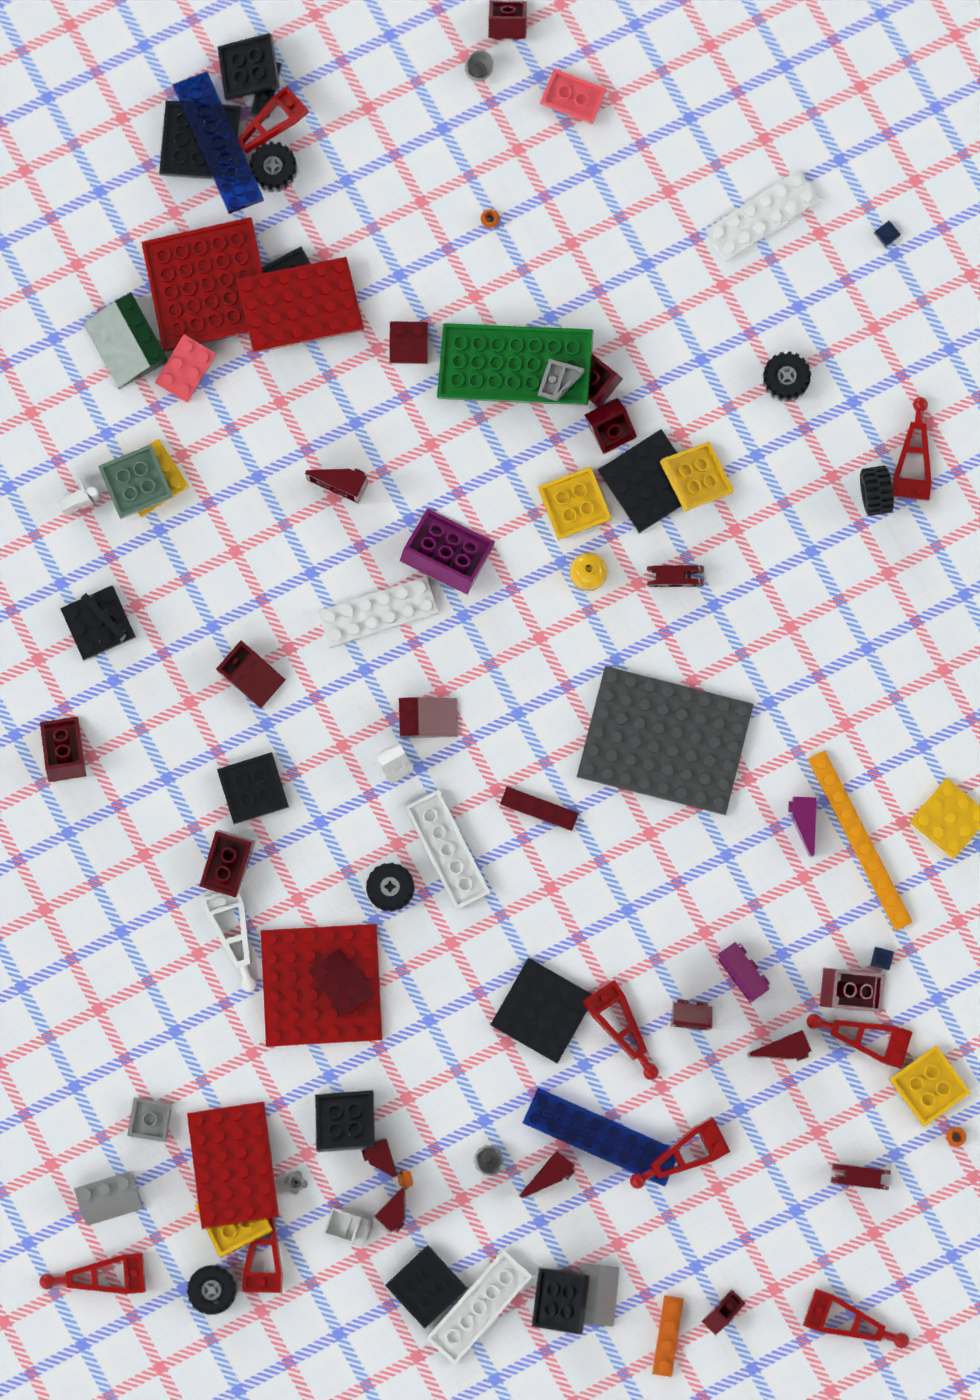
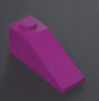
(804, 818)

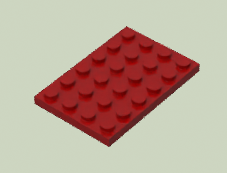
(299, 304)
(233, 1165)

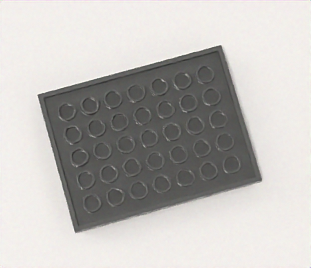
(665, 740)

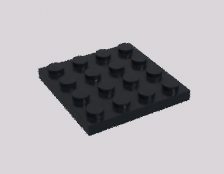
(179, 147)
(641, 482)
(542, 1010)

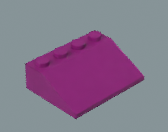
(446, 551)

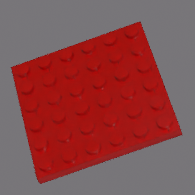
(196, 278)
(295, 1003)

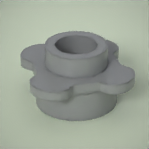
(296, 1187)

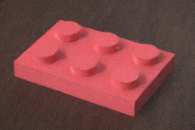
(573, 96)
(185, 368)

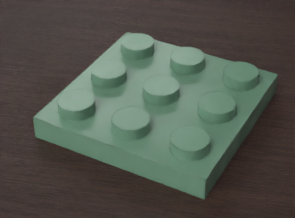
(135, 481)

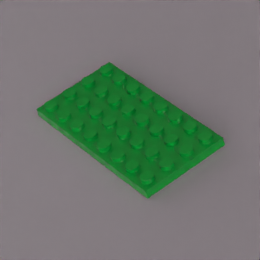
(510, 362)

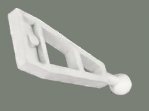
(219, 903)

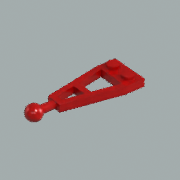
(289, 104)
(909, 487)
(602, 1000)
(896, 1047)
(712, 1140)
(133, 1276)
(263, 1282)
(820, 1307)

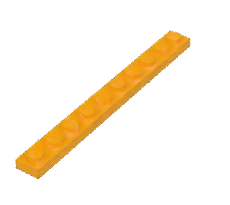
(859, 840)

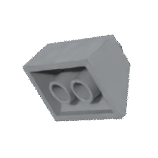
(108, 1198)
(601, 1293)

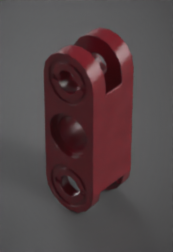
(675, 576)
(860, 1176)

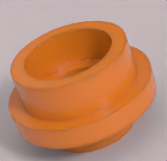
(490, 212)
(960, 1141)
(405, 1179)

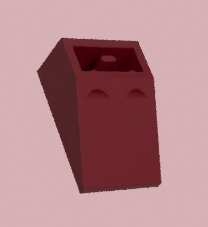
(250, 674)

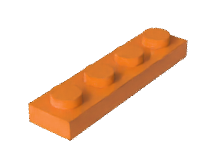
(667, 1336)

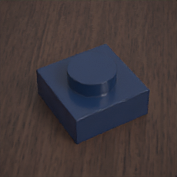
(887, 233)
(882, 958)

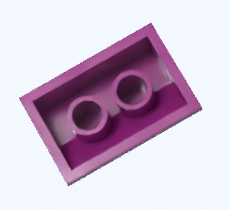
(743, 971)

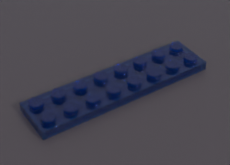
(218, 142)
(596, 1134)

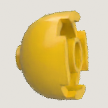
(581, 574)

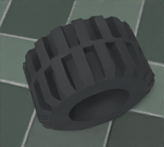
(876, 490)

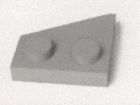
(558, 379)

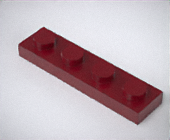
(539, 808)

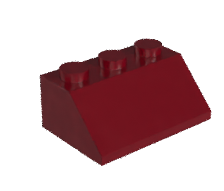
(341, 982)

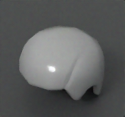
(479, 65)
(488, 1160)

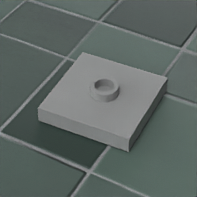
(150, 1119)

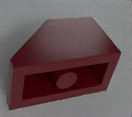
(380, 1157)
(723, 1312)

